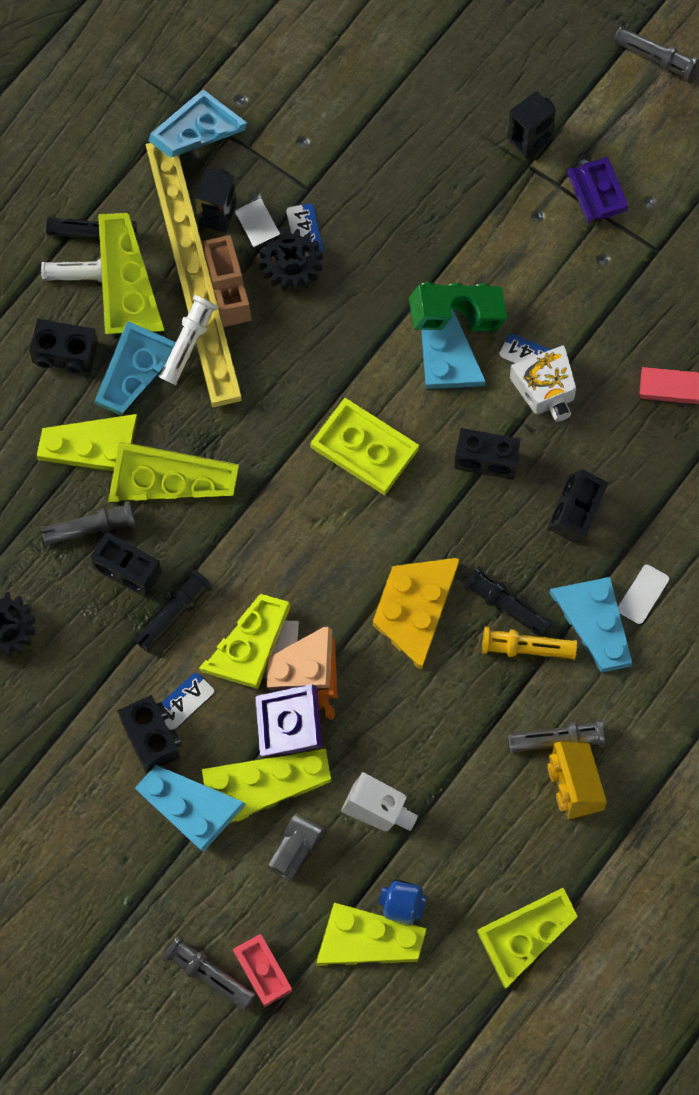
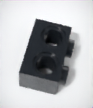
(531, 124)
(216, 199)
(67, 338)
(487, 453)
(577, 505)
(126, 564)
(144, 735)

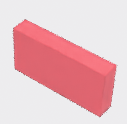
(669, 385)

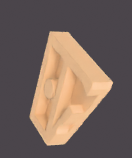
(302, 663)

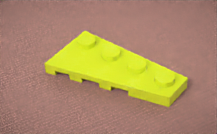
(269, 780)

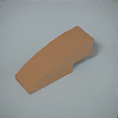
(227, 281)

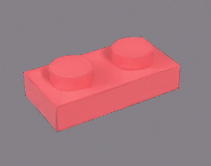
(262, 970)

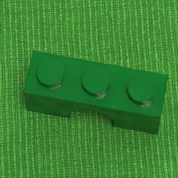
(480, 305)

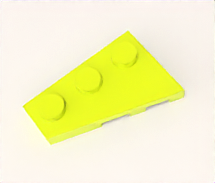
(525, 933)

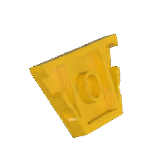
(414, 605)

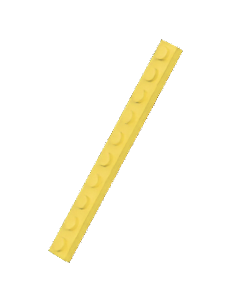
(194, 274)

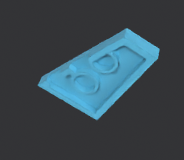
(196, 125)
(449, 358)
(133, 366)
(597, 620)
(188, 805)

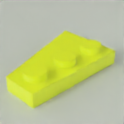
(87, 443)
(246, 650)
(366, 937)

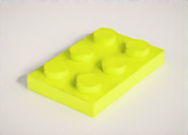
(364, 446)

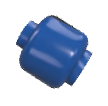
(402, 902)

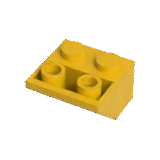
(577, 779)

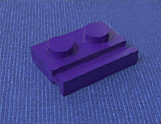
(597, 190)

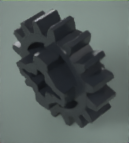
(285, 251)
(15, 629)

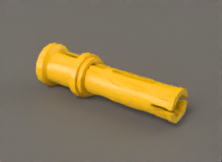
(512, 639)

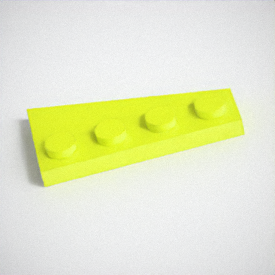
(124, 277)
(159, 474)

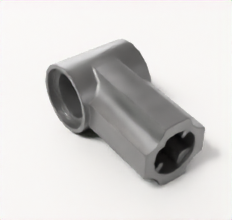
(299, 839)

